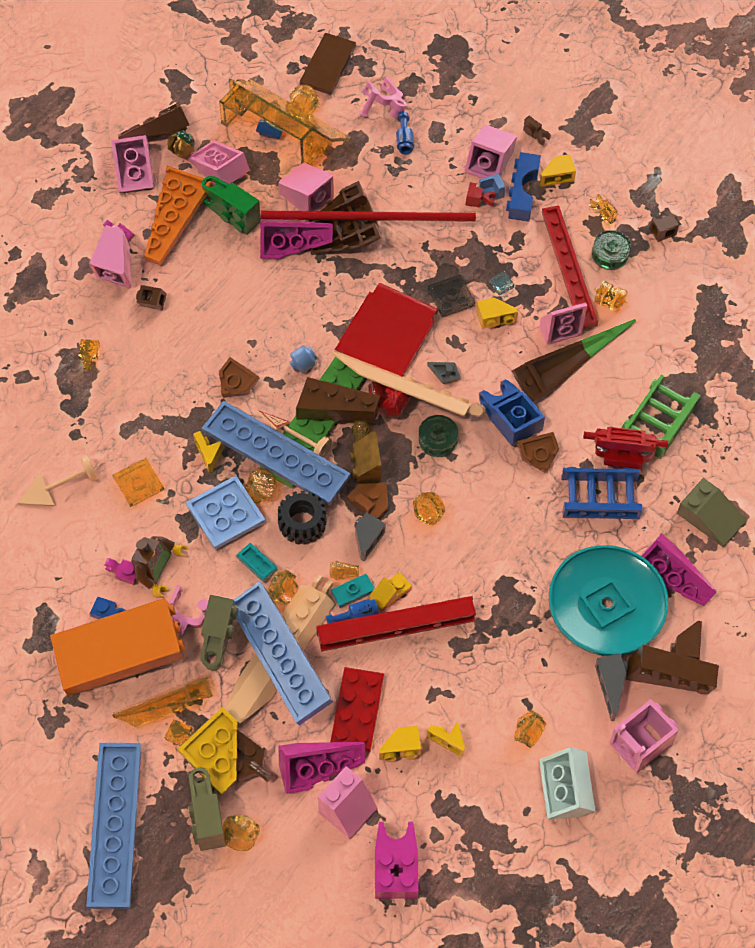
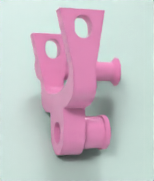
(394, 100)
(184, 621)

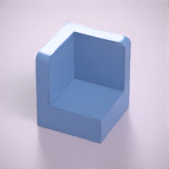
(493, 184)

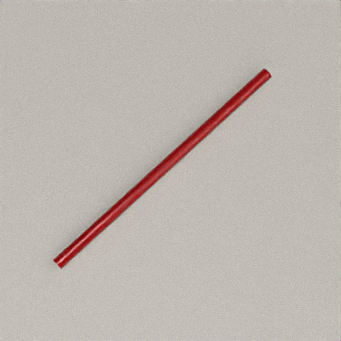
(368, 216)

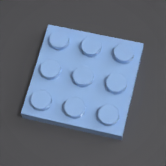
(225, 512)

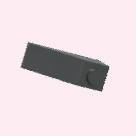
(611, 675)

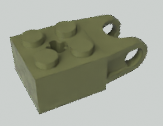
(217, 629)
(205, 813)

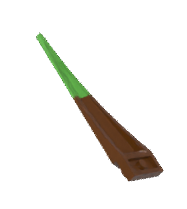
(547, 371)

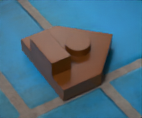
(236, 379)
(539, 450)
(370, 498)

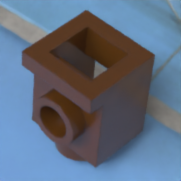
(664, 227)
(146, 292)

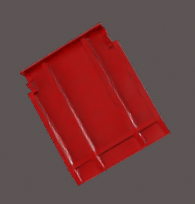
(388, 330)

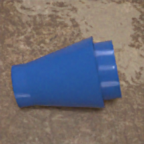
(267, 129)

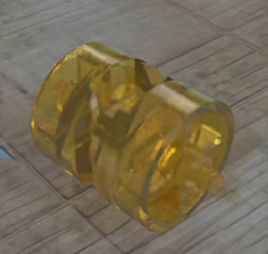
(610, 296)

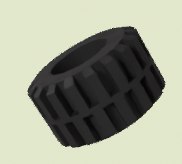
(302, 531)

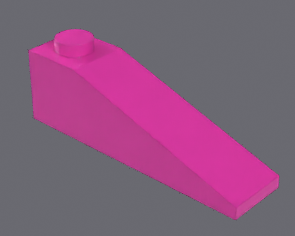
(289, 237)
(678, 571)
(315, 762)

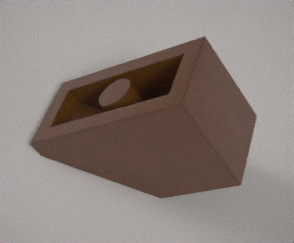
(688, 642)

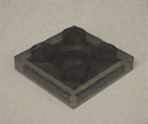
(451, 295)

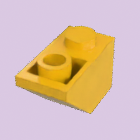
(495, 312)
(401, 744)

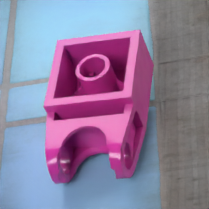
(398, 856)

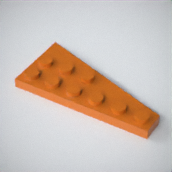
(175, 207)

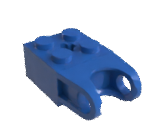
(512, 413)

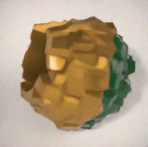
(181, 144)

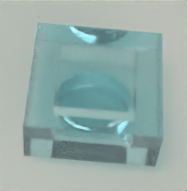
(501, 283)

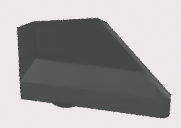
(445, 371)

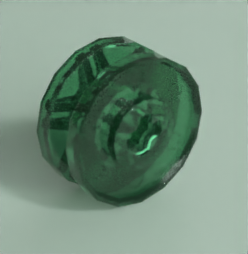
(611, 250)
(438, 436)

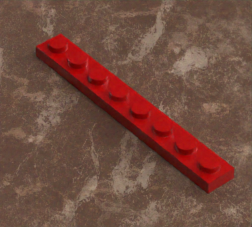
(568, 262)

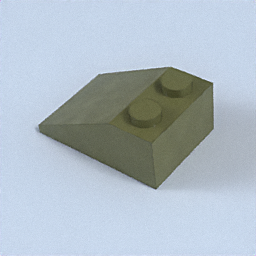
(711, 512)

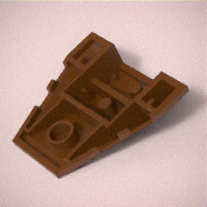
(349, 233)

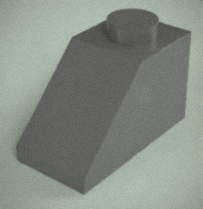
(368, 533)

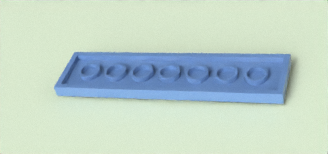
(276, 452)
(281, 654)
(114, 826)

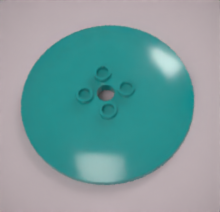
(611, 575)

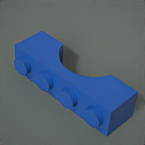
(521, 202)

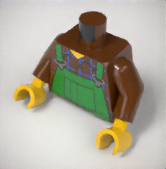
(151, 559)

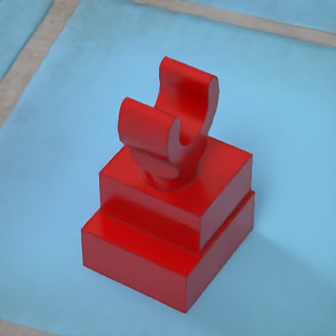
(475, 195)

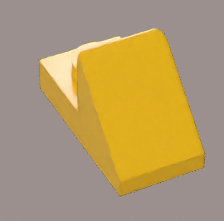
(209, 453)
(390, 590)
(451, 741)

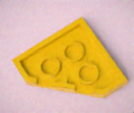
(214, 749)

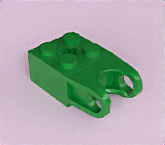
(232, 204)

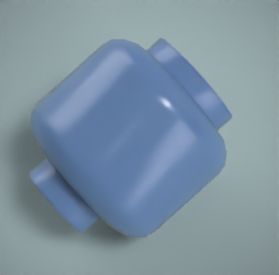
(303, 359)

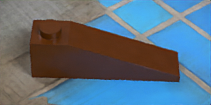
(168, 121)

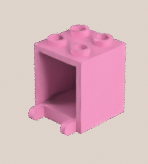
(633, 740)

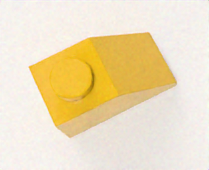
(558, 171)

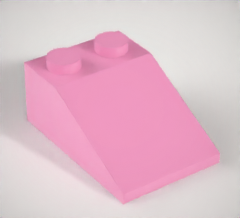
(220, 161)
(132, 163)
(563, 323)

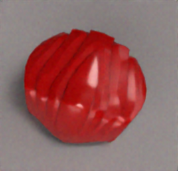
(395, 402)

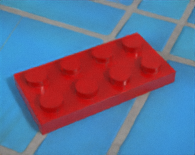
(357, 706)

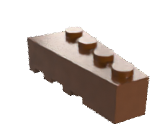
(336, 402)
(671, 670)

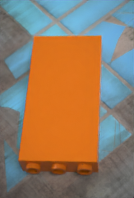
(117, 646)

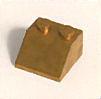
(366, 460)

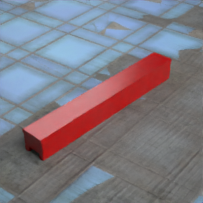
(396, 623)

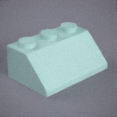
(567, 784)

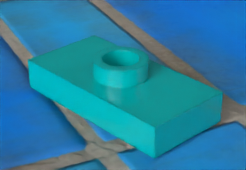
(256, 562)
(352, 590)

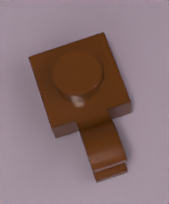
(534, 129)

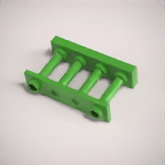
(679, 417)

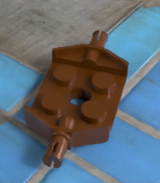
(251, 759)

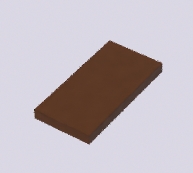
(328, 63)

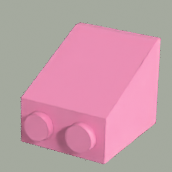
(490, 152)
(307, 187)
(112, 257)
(346, 803)

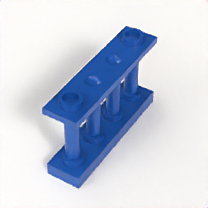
(593, 509)

